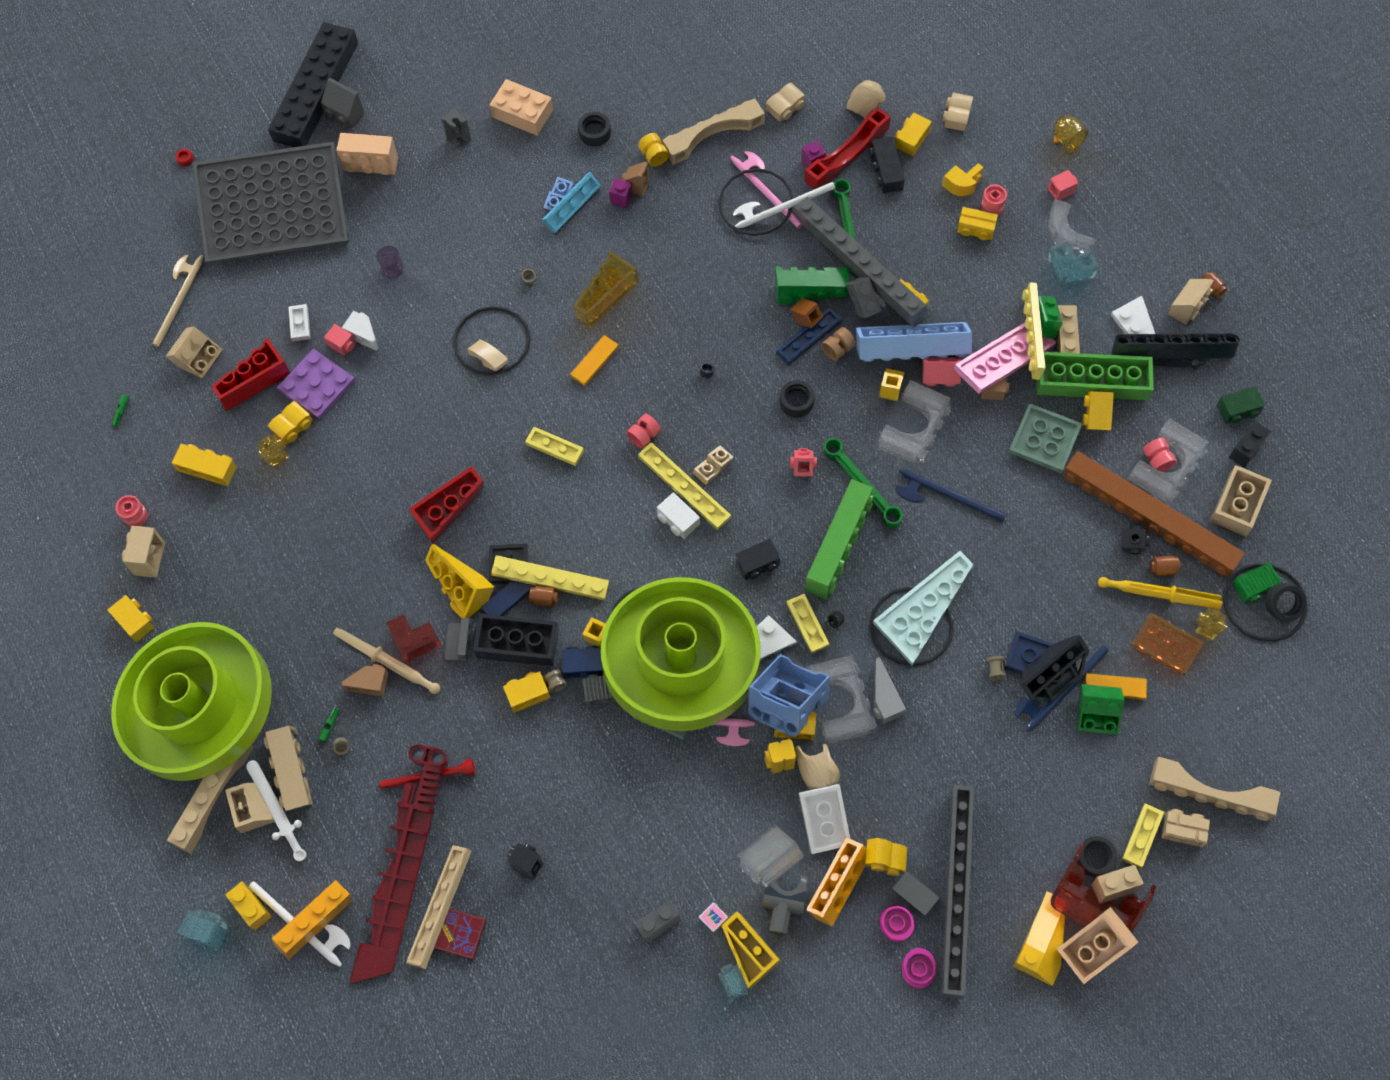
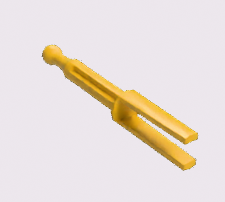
(1173, 594)

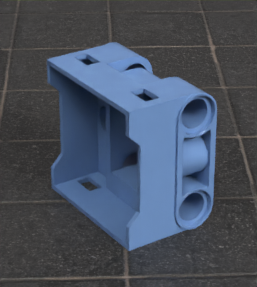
(794, 685)

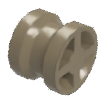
(554, 681)

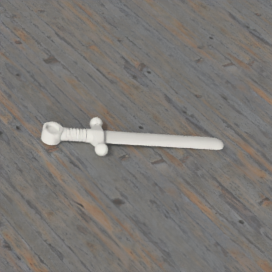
(276, 810)

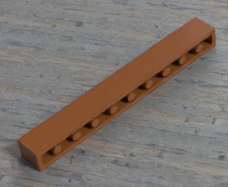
(1153, 514)

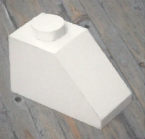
(361, 329)

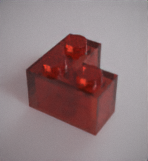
(412, 642)

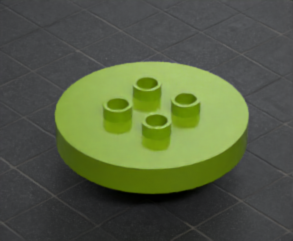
(680, 653)
(191, 701)

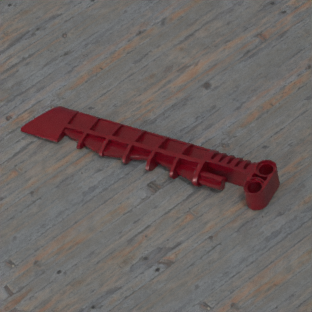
(397, 886)

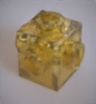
(272, 450)
(1211, 623)

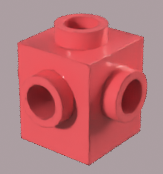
(803, 462)

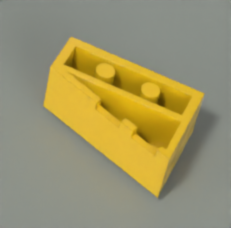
(750, 950)

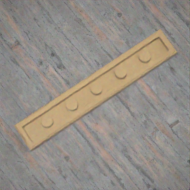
(438, 907)

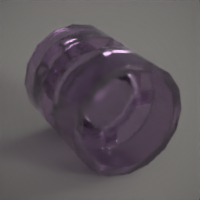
(390, 262)

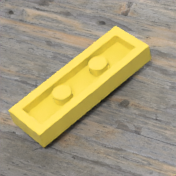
(554, 446)
(807, 623)
(1142, 836)

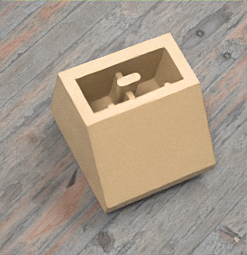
(1191, 299)
(194, 352)
(248, 807)

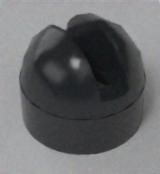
(707, 366)
(836, 615)

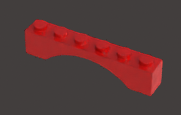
(826, 168)

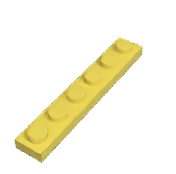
(1034, 333)
(684, 486)
(550, 577)

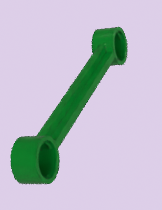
(845, 209)
(855, 474)

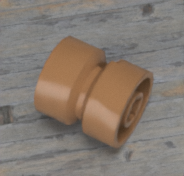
(838, 344)

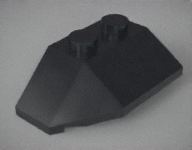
(1055, 669)

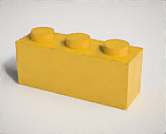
(204, 464)

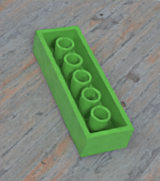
(1080, 373)
(839, 540)

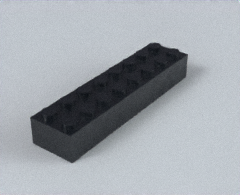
(302, 103)

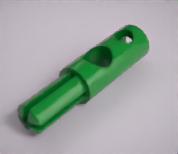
(120, 409)
(324, 734)

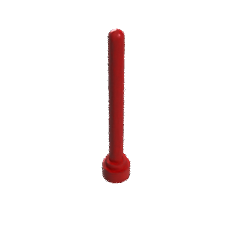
(466, 768)

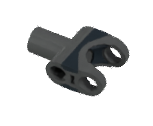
(784, 904)

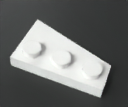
(1133, 318)
(773, 637)

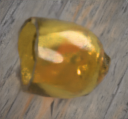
(1069, 131)

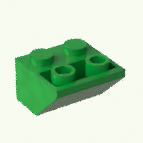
(1100, 709)

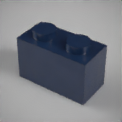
(581, 662)

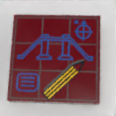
(460, 934)

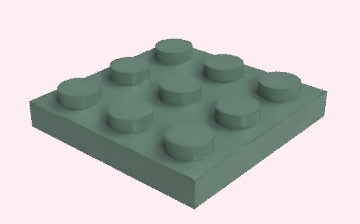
(1045, 438)

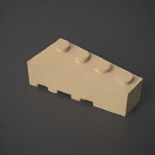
(288, 768)

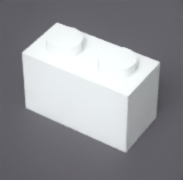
(678, 516)

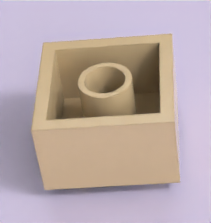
(143, 551)

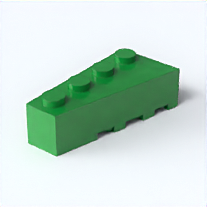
(810, 284)

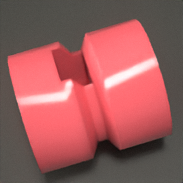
(994, 199)
(644, 430)
(1159, 454)
(131, 511)

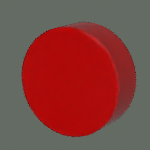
(184, 157)

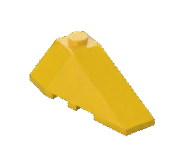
(461, 583)
(1039, 951)

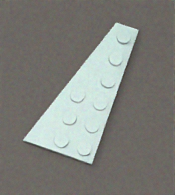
(918, 612)

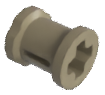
(996, 667)

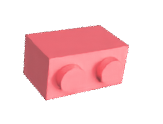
(940, 371)

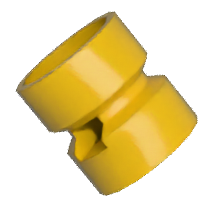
(653, 149)

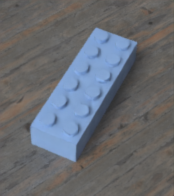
(909, 342)

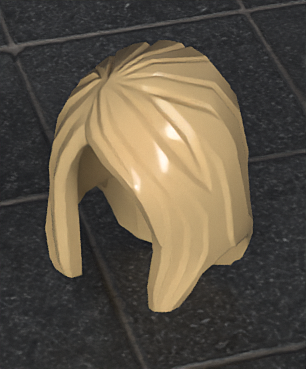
(866, 98)
(818, 769)

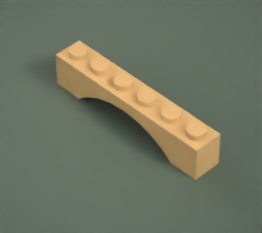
(744, 117)
(1172, 776)
(193, 820)

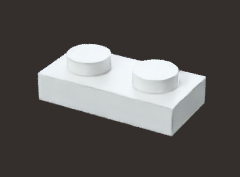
(299, 322)

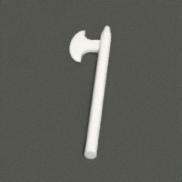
(747, 209)
(336, 934)

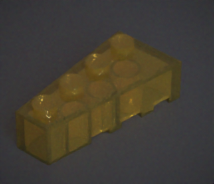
(606, 289)

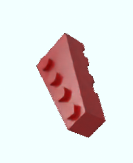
(251, 376)
(446, 503)

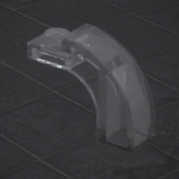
(1061, 231)

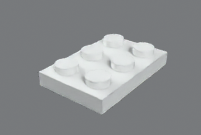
(824, 818)

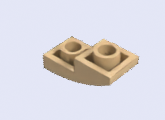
(488, 354)
(713, 465)

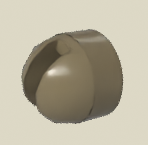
(526, 273)
(341, 748)

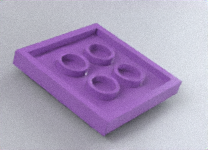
(316, 384)

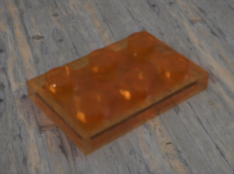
(1167, 644)

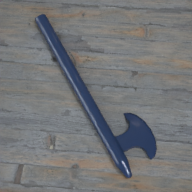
(910, 493)
(1026, 705)

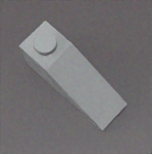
(886, 698)

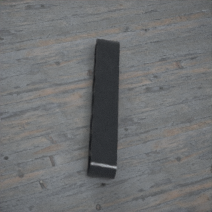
(1177, 345)

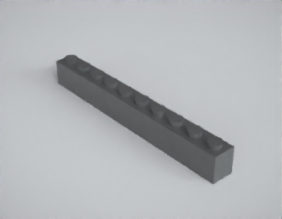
(861, 262)
(957, 892)

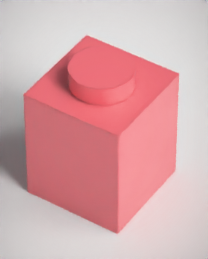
(1063, 185)
(339, 340)

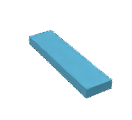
(571, 202)

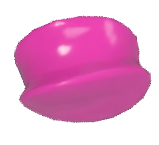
(896, 923)
(919, 968)

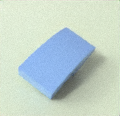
(558, 192)

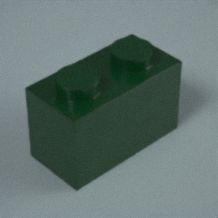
(1240, 405)

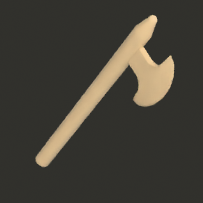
(180, 267)

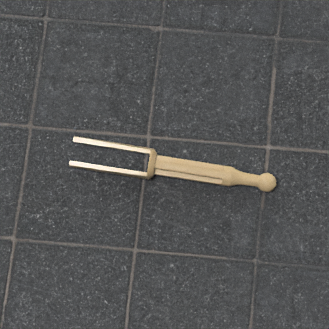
(386, 660)

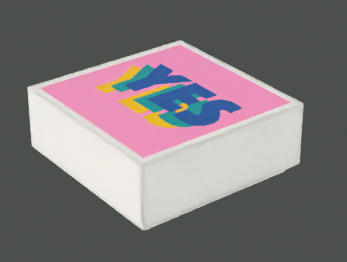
(713, 917)

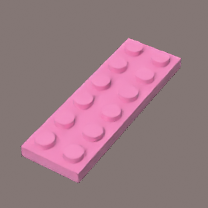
(998, 359)

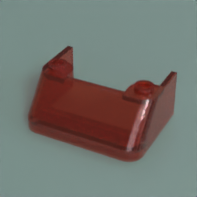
(1082, 905)

